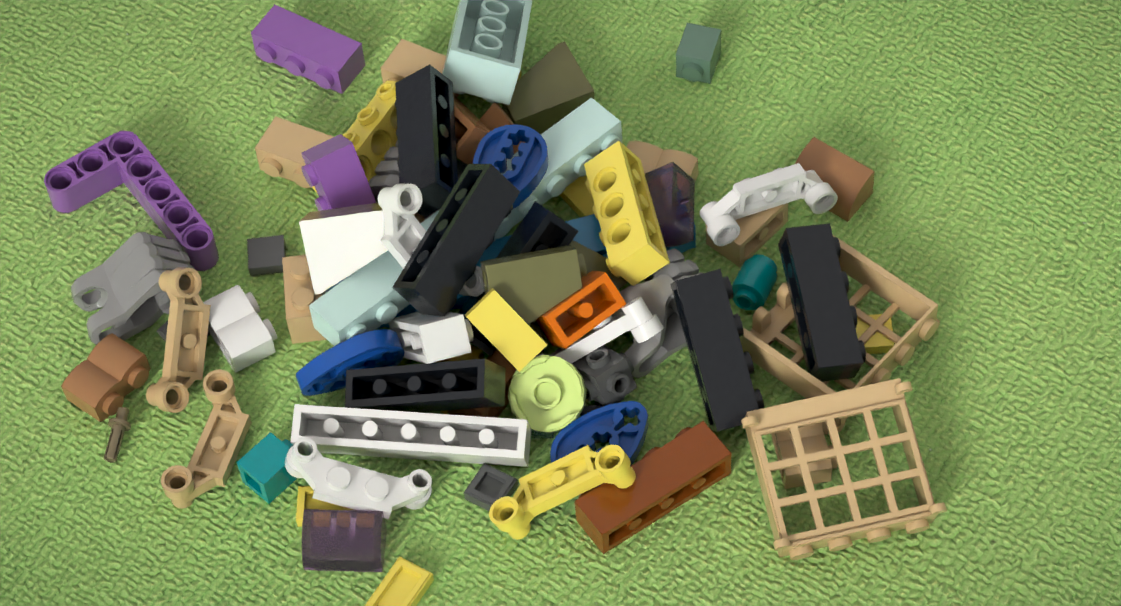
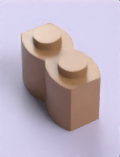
(106, 377)

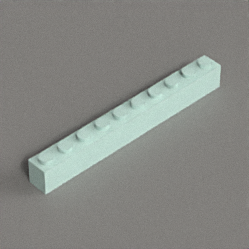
(367, 296)

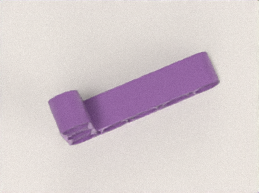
(127, 160)

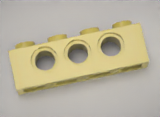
(375, 129)
(625, 214)

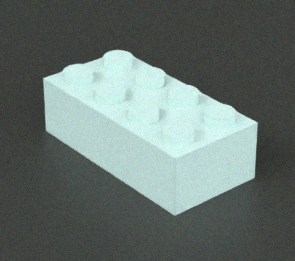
(487, 48)

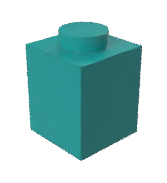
(265, 468)

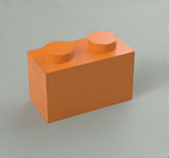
(581, 310)

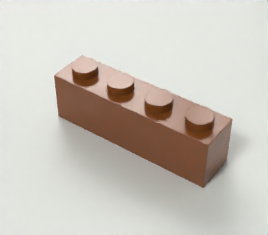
(663, 482)

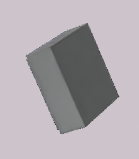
(266, 255)
(489, 486)

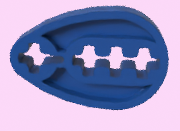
(527, 168)
(366, 350)
(596, 426)

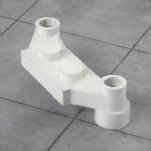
(763, 193)
(405, 232)
(634, 317)
(354, 485)

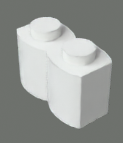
(239, 328)

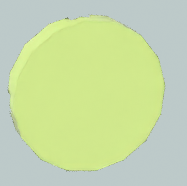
(547, 393)

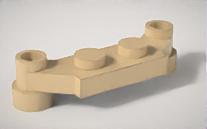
(184, 340)
(216, 447)

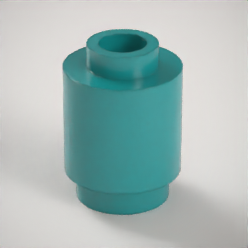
(754, 282)

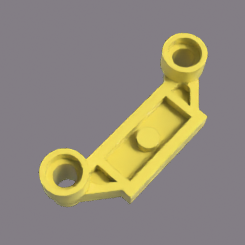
(558, 484)

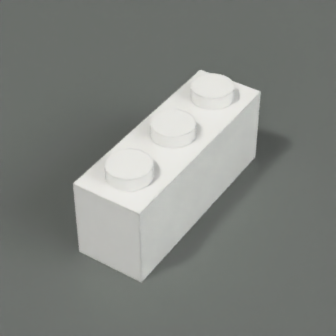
(433, 337)

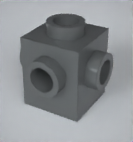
(606, 375)

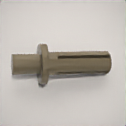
(119, 426)

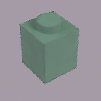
(698, 53)

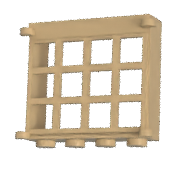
(770, 324)
(827, 409)

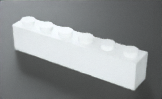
(414, 435)

